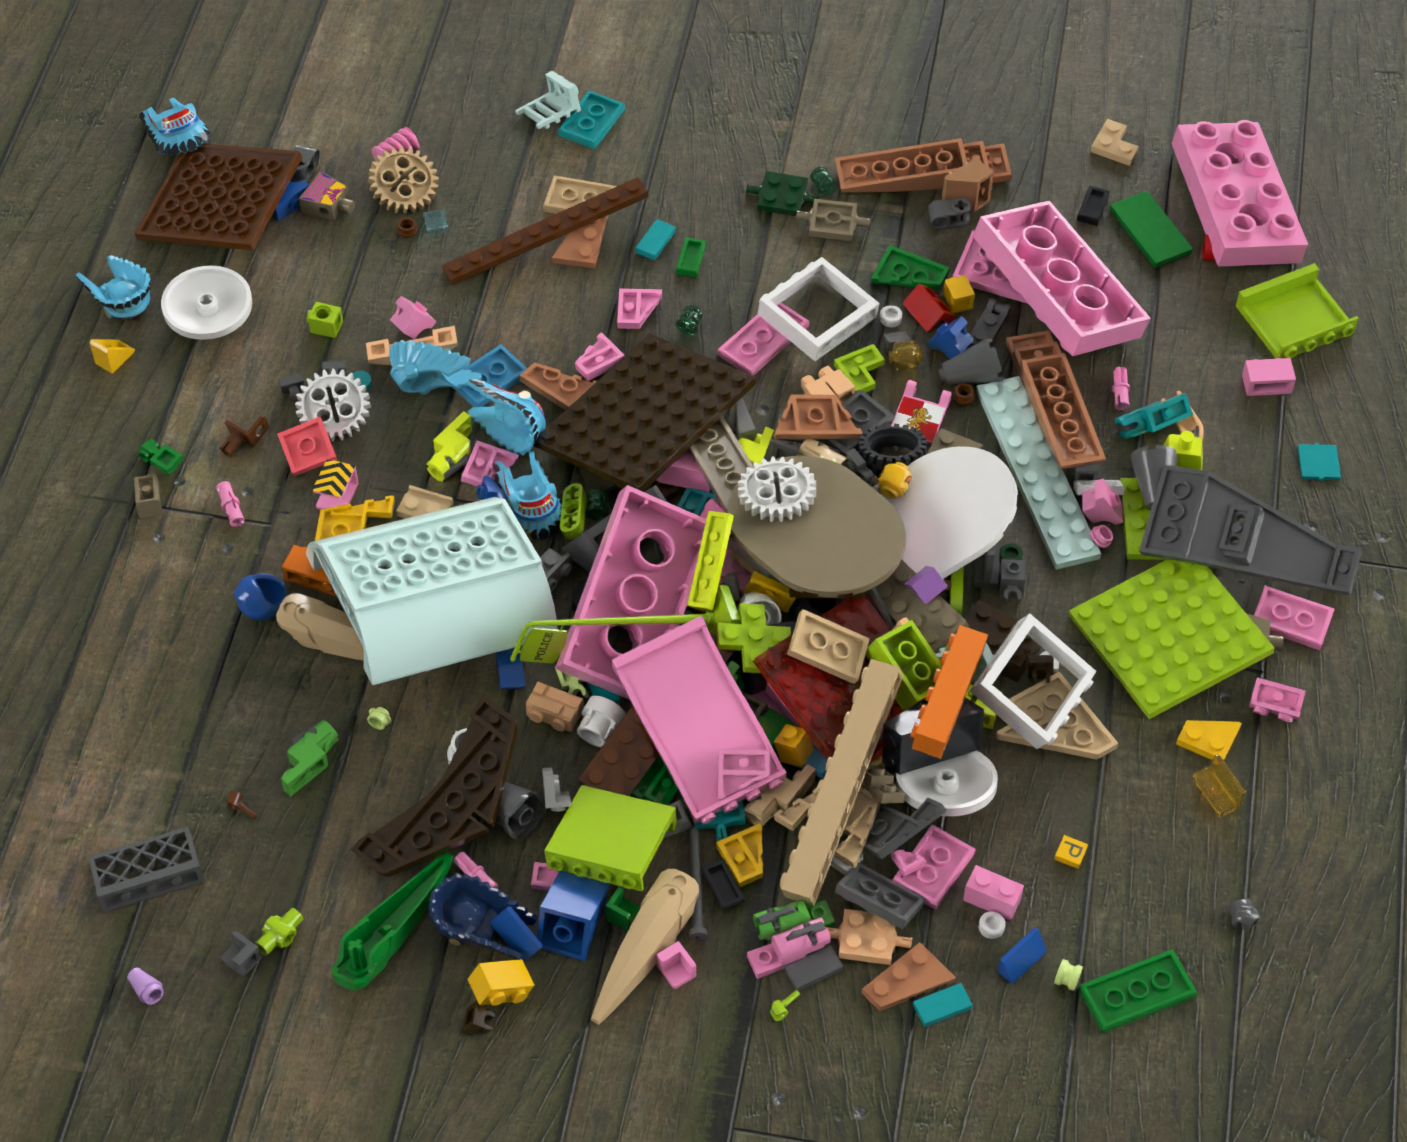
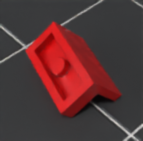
(927, 307)

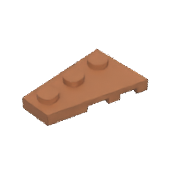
(581, 245)
(553, 385)
(909, 976)

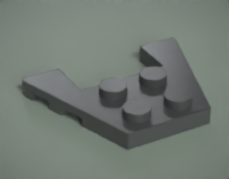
(895, 828)

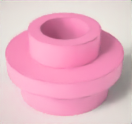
(1101, 536)

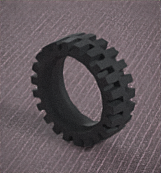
(891, 436)

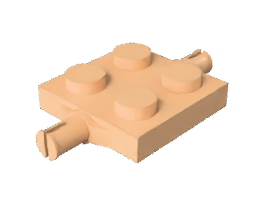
(867, 938)

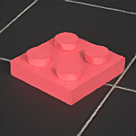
(307, 446)

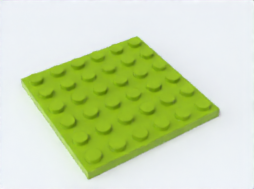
(1170, 634)

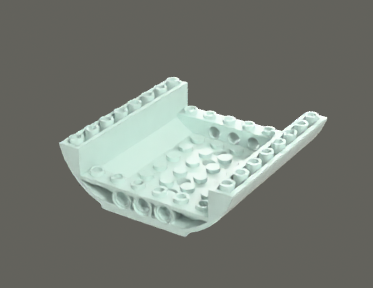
(444, 601)

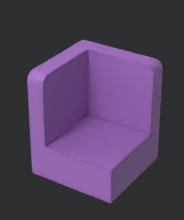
(926, 584)

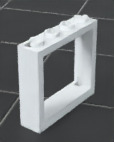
(794, 332)
(1009, 711)

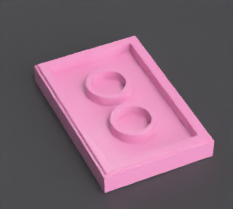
(1294, 617)
(945, 862)

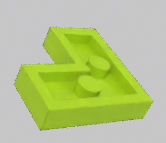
(857, 364)

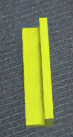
(710, 561)

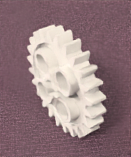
(354, 399)
(795, 486)

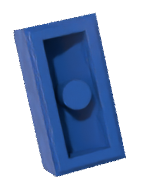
(516, 933)
(1022, 956)

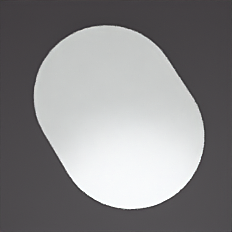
(955, 507)

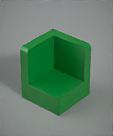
(620, 910)

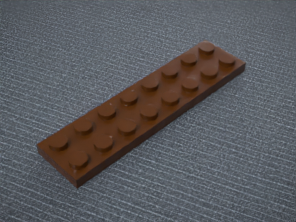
(626, 753)

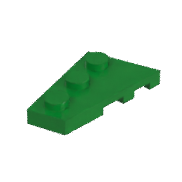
(907, 269)

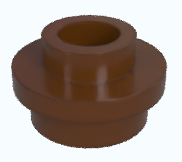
(407, 227)
(967, 391)

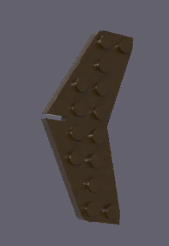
(448, 813)

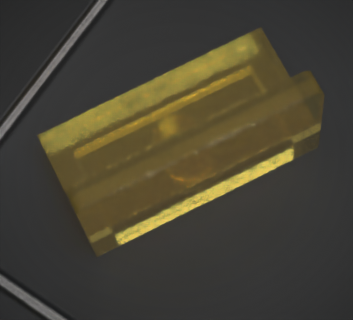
(1220, 787)

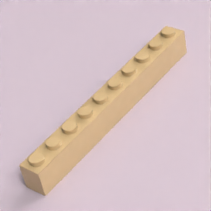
(841, 783)

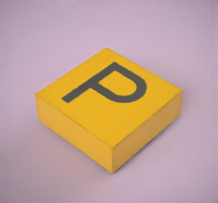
(1071, 852)

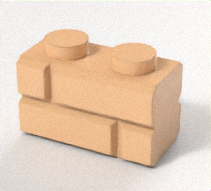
(554, 707)

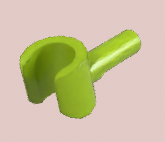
(778, 1007)

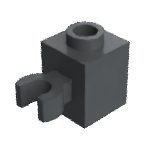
(1012, 579)

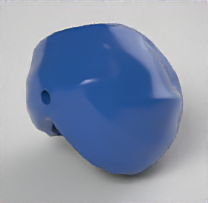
(260, 596)

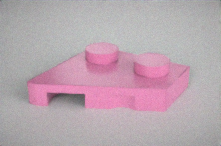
(636, 306)
(482, 461)

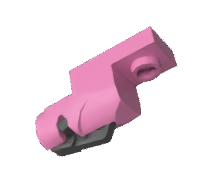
(788, 947)

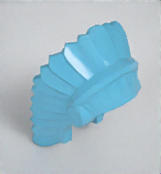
(428, 367)

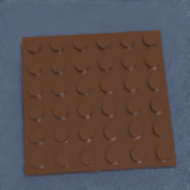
(219, 196)

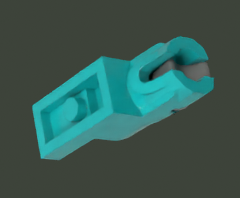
(1154, 416)

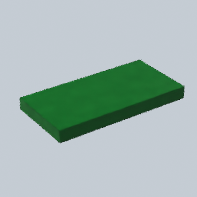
(1151, 229)
(1137, 991)

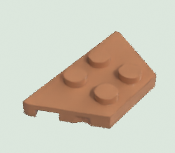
(816, 419)

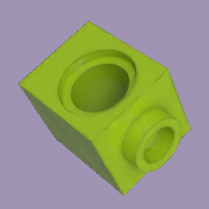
(325, 319)

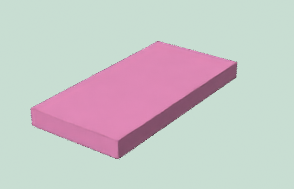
(757, 343)

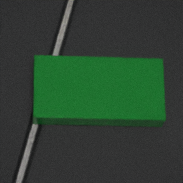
(691, 257)

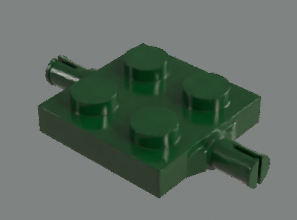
(782, 193)

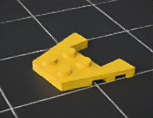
(349, 518)

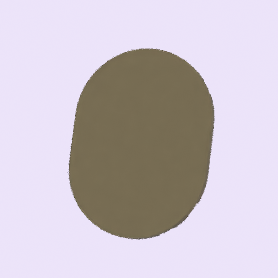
(836, 547)

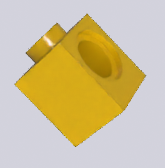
(959, 294)

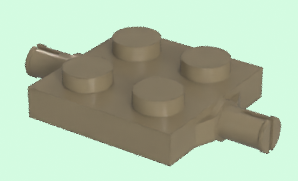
(833, 219)

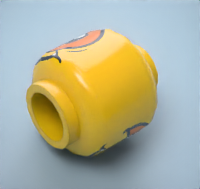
(894, 480)

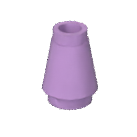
(145, 986)

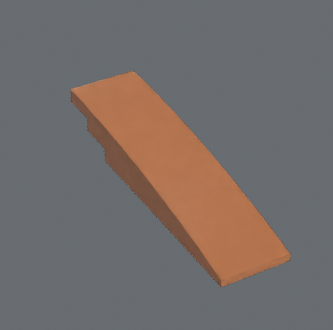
(917, 166)
(1055, 399)

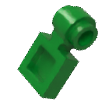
(162, 457)

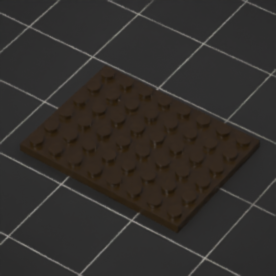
(644, 412)

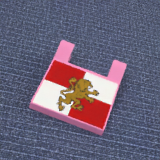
(921, 413)

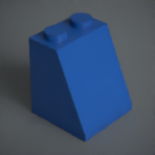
(571, 915)

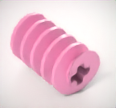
(403, 138)

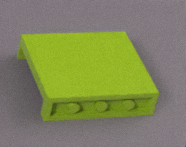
(1294, 313)
(609, 837)

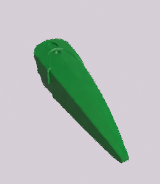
(381, 933)

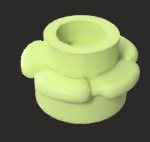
(378, 718)

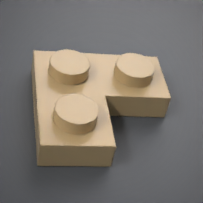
(1109, 143)

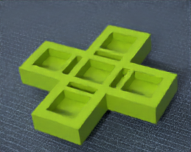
(750, 635)

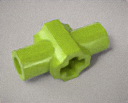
(279, 931)

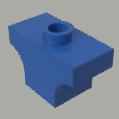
(290, 199)
(951, 338)

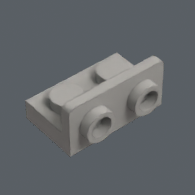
(555, 567)
(552, 796)

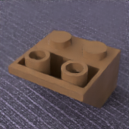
(970, 182)

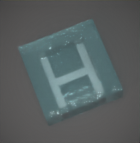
(435, 221)

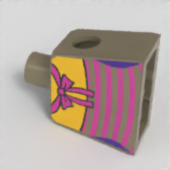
(326, 198)

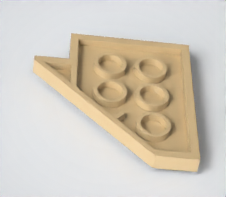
(1082, 733)

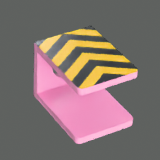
(335, 484)

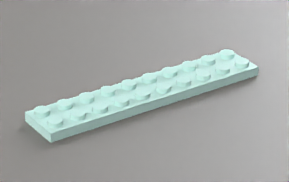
(1037, 473)

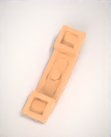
(379, 350)

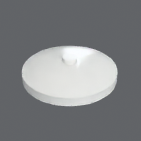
(206, 302)
(958, 783)

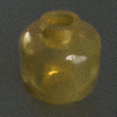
(906, 355)

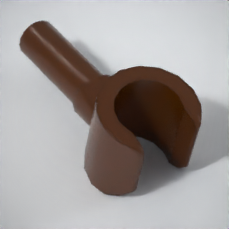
(233, 803)

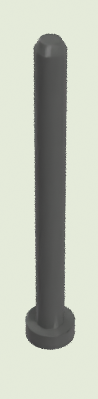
(697, 933)

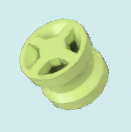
(1068, 975)

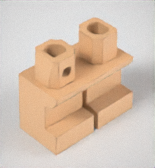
(829, 383)

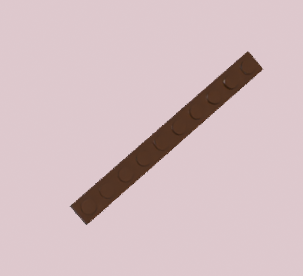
(545, 231)

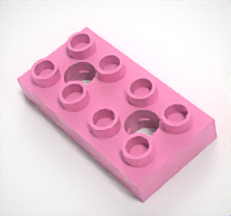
(1239, 194)
(1061, 278)
(629, 586)

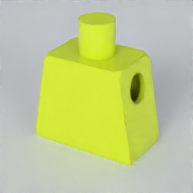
(1188, 449)

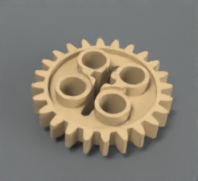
(388, 167)

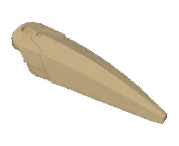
(319, 626)
(655, 928)

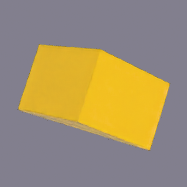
(110, 353)

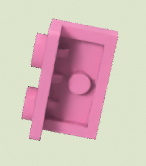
(1277, 699)

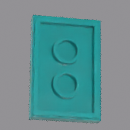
(593, 121)

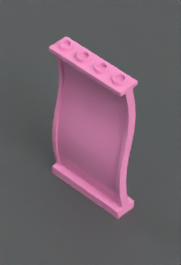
(693, 711)

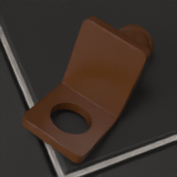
(239, 435)

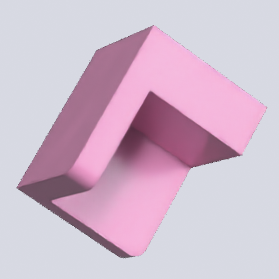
(676, 965)

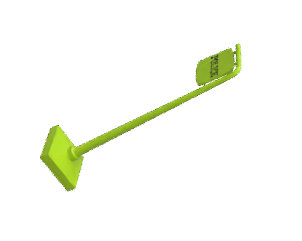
(546, 644)

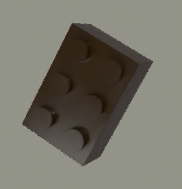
(998, 626)

